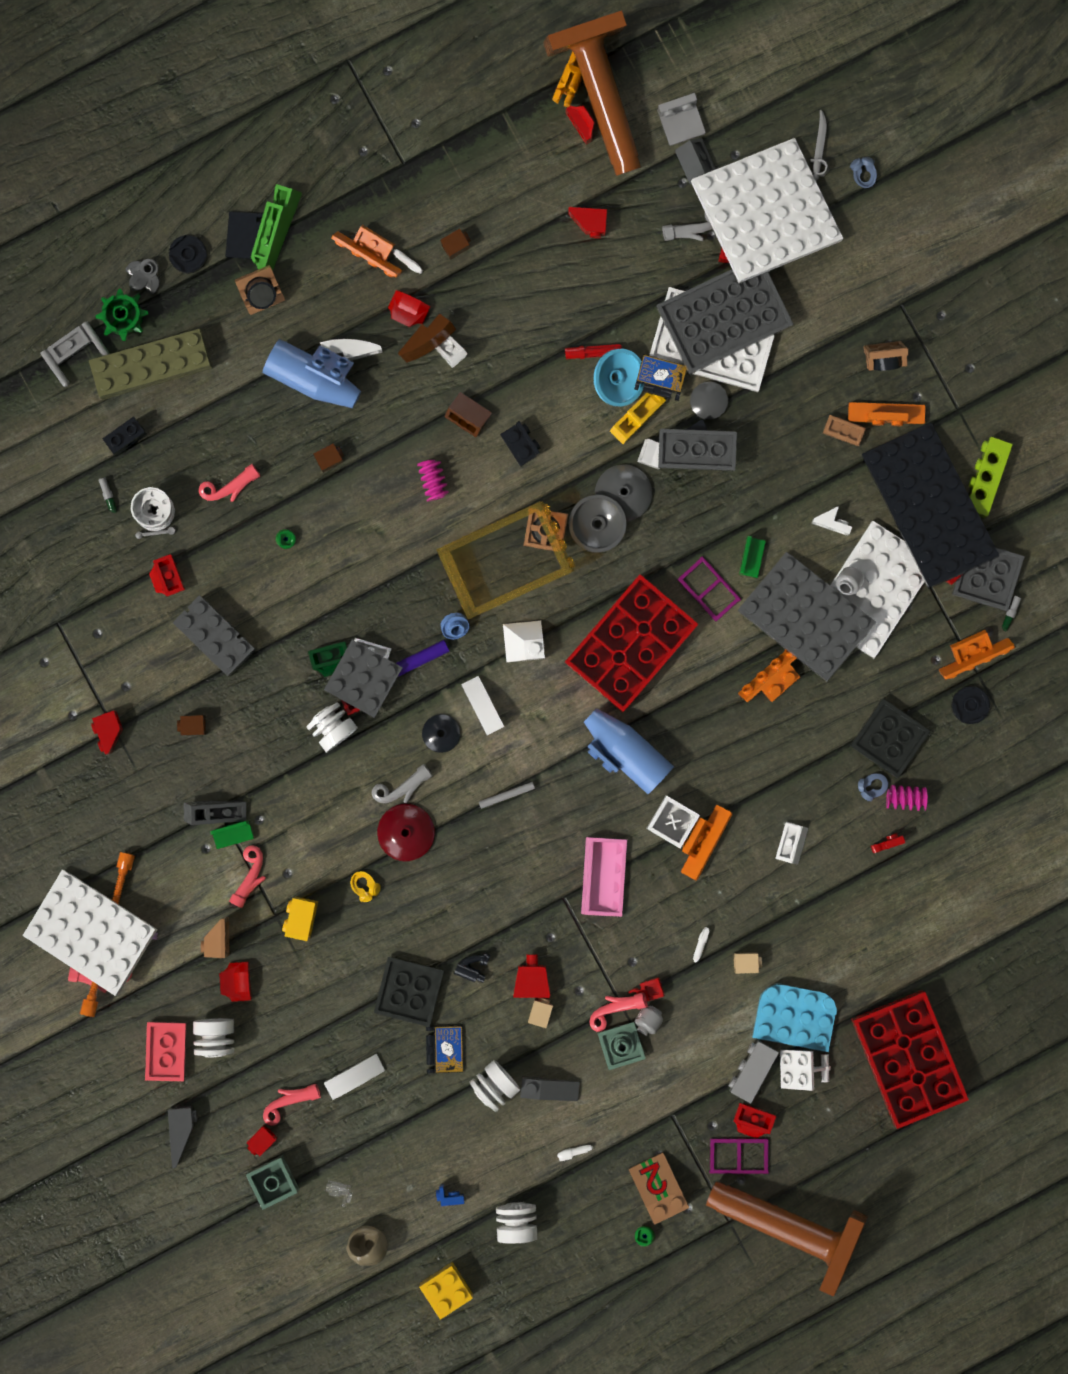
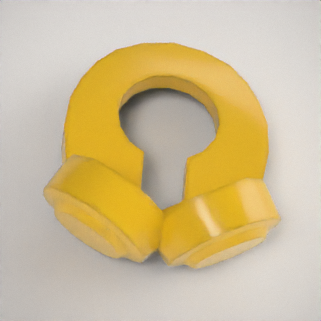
(374, 888)

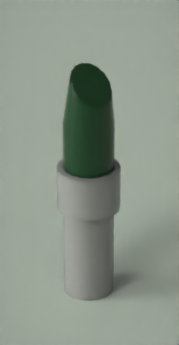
(107, 494)
(1010, 614)

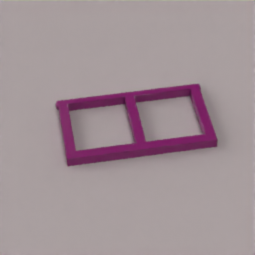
(698, 598)
(738, 1171)

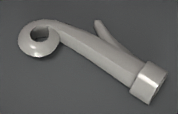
(686, 231)
(407, 787)

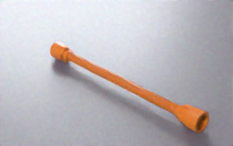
(124, 864)

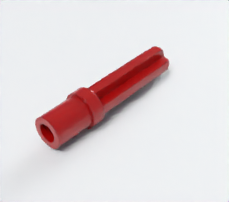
(589, 351)

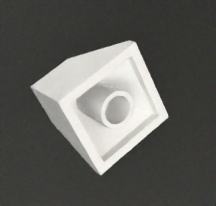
(523, 641)

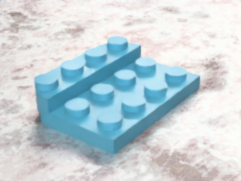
(795, 1017)

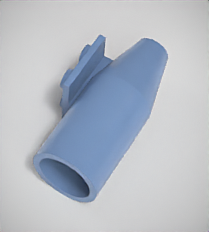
(315, 375)
(626, 750)

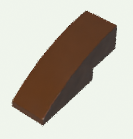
(427, 339)

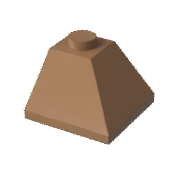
(217, 940)

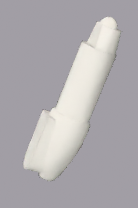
(407, 261)
(701, 944)
(569, 1153)

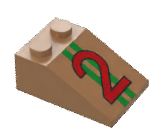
(658, 1188)

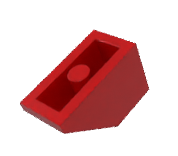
(589, 220)

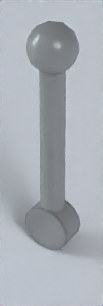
(139, 535)

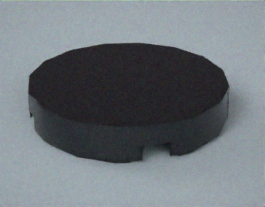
(187, 254)
(970, 705)

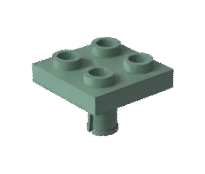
(621, 1045)

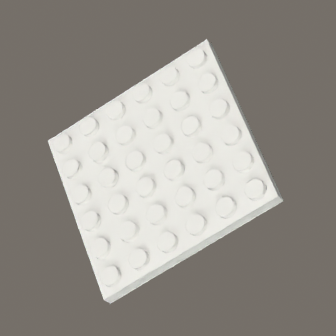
(766, 210)

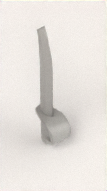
(819, 149)

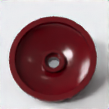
(420, 832)

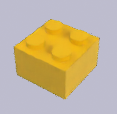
(300, 919)
(446, 1290)

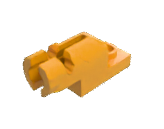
(569, 82)

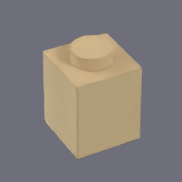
(747, 962)
(540, 1012)

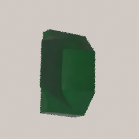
(327, 658)

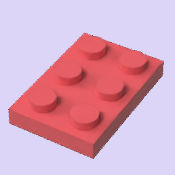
(165, 1051)

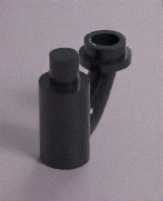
(468, 972)

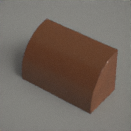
(467, 414)

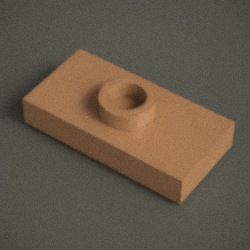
(844, 430)

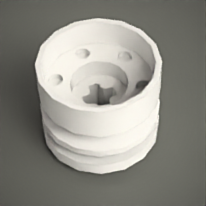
(144, 501)
(331, 727)
(213, 1037)
(494, 1086)
(516, 1219)

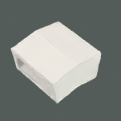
(649, 453)

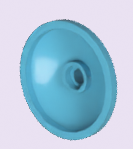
(625, 367)

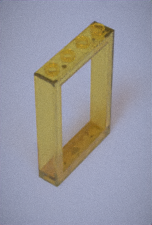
(558, 545)

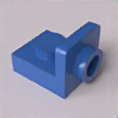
(452, 1198)

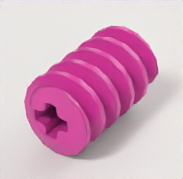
(432, 479)
(907, 797)

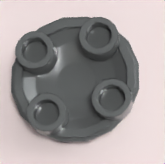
(709, 400)

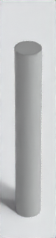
(506, 795)

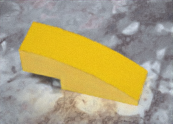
(636, 416)

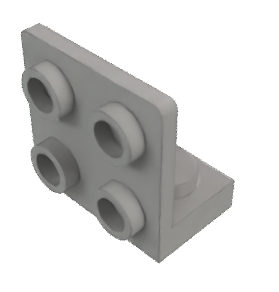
(681, 119)

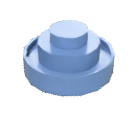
(454, 626)

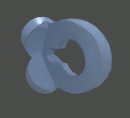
(856, 167)
(870, 795)

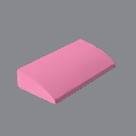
(604, 876)

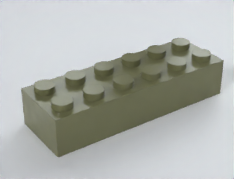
(150, 364)

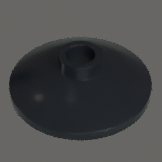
(451, 735)

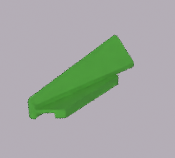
(274, 226)

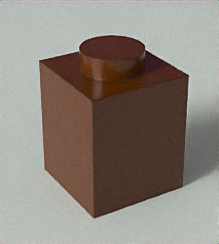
(455, 243)
(329, 457)
(192, 725)

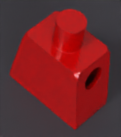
(531, 979)

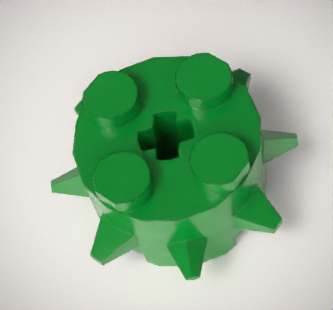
(117, 304)

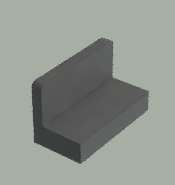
(694, 158)

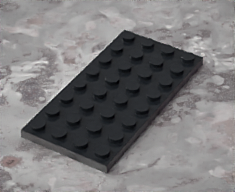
(930, 505)

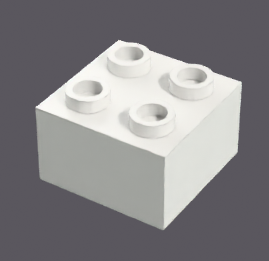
(673, 821)

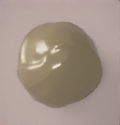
(367, 1246)

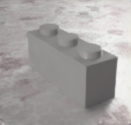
(753, 1071)

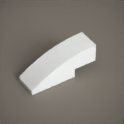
(352, 348)
(482, 705)
(354, 1076)

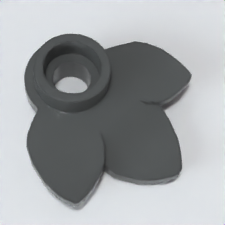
(141, 278)

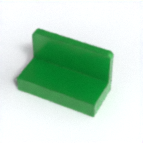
(751, 557)
(232, 834)

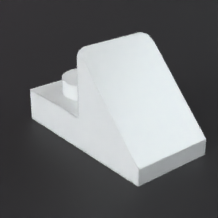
(451, 351)
(827, 521)

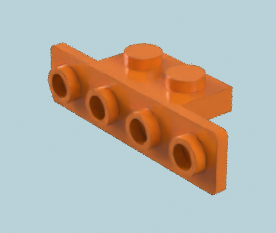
(370, 247)
(886, 413)
(974, 651)
(772, 679)
(703, 841)

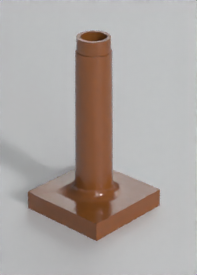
(589, 49)
(794, 1230)

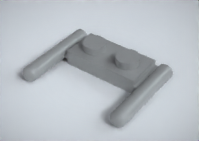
(70, 345)

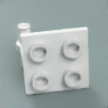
(799, 1069)

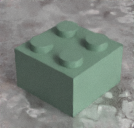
(272, 1182)

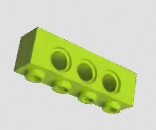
(1001, 450)

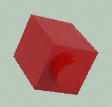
(261, 1141)

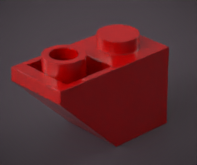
(108, 730)

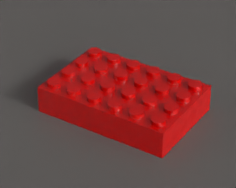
(631, 643)
(909, 1059)

